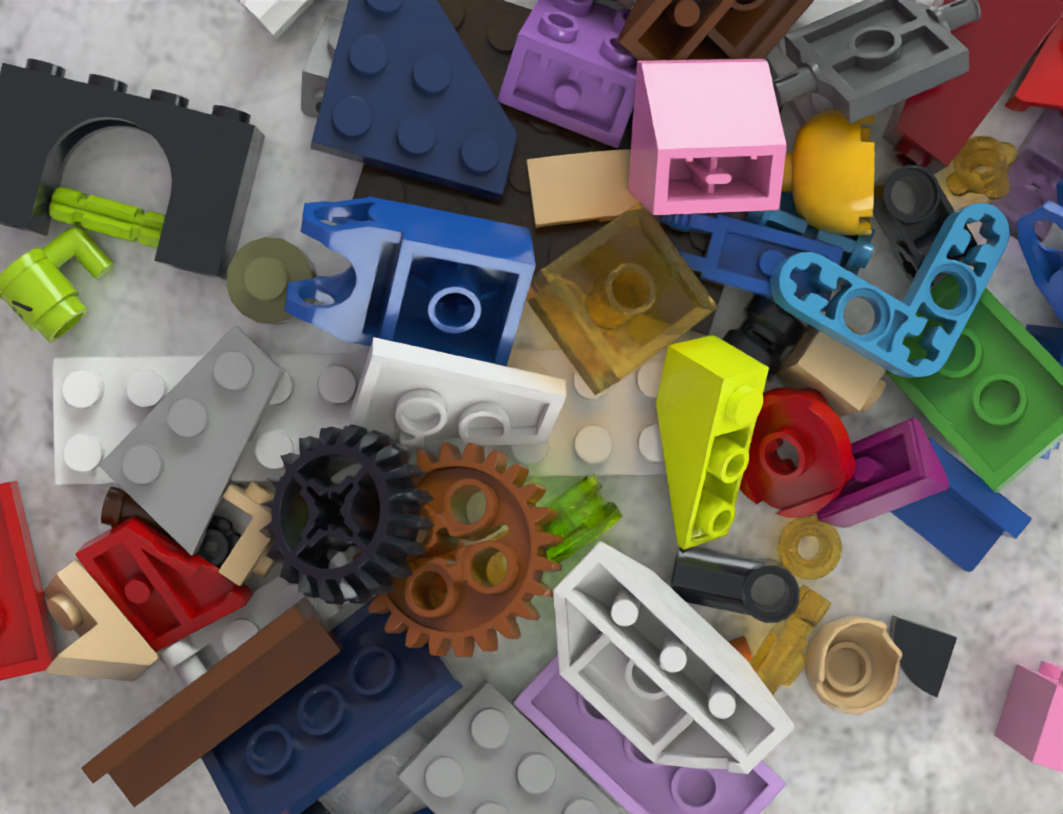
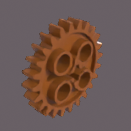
(472, 604)

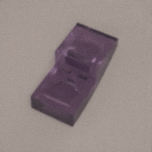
(1035, 173)

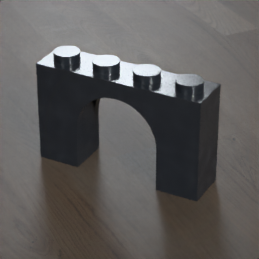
(208, 155)

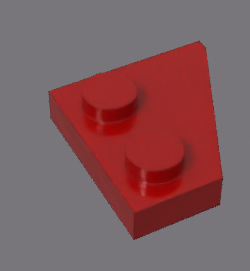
(159, 582)

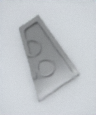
(195, 436)

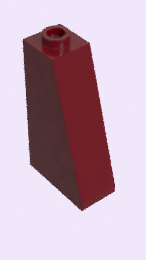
(939, 121)

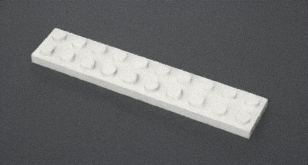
(107, 397)

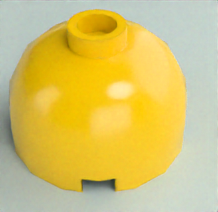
(832, 173)

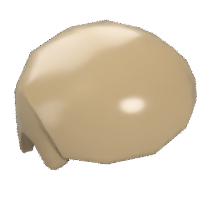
(852, 664)

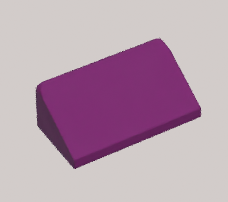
(890, 473)

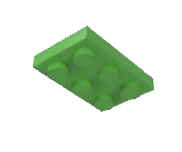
(994, 394)

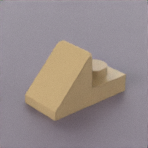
(107, 641)

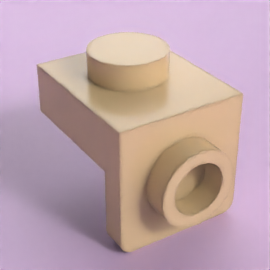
(250, 551)

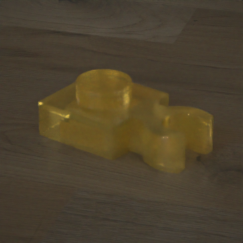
(780, 654)

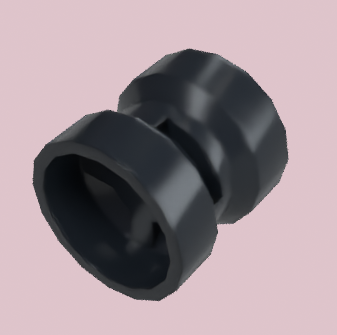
(770, 325)

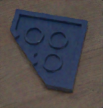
(413, 100)

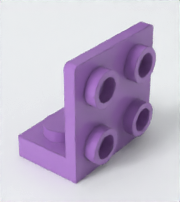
(573, 69)

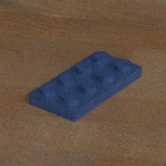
(330, 720)

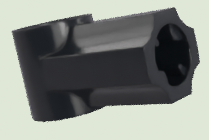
(726, 583)

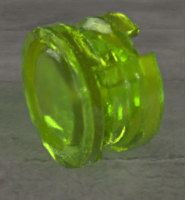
(580, 518)

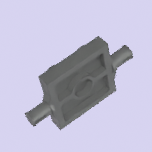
(876, 54)

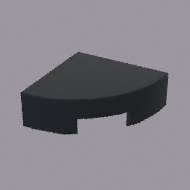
(924, 653)

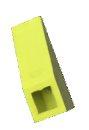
(706, 429)

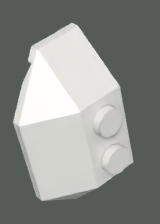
(661, 668)

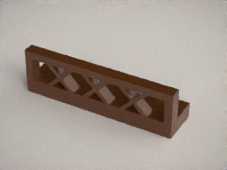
(217, 703)

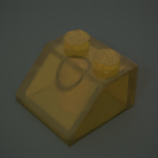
(618, 298)

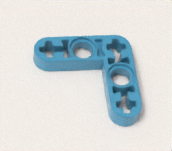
(895, 318)

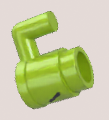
(42, 293)

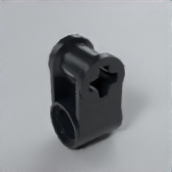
(914, 232)

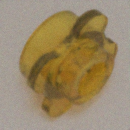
(982, 152)

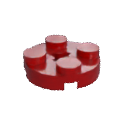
(822, 450)

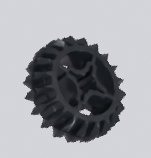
(369, 511)

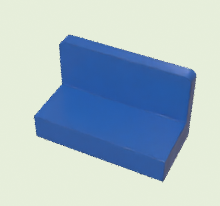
(963, 518)

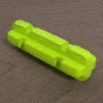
(106, 216)

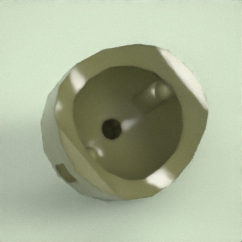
(261, 276)

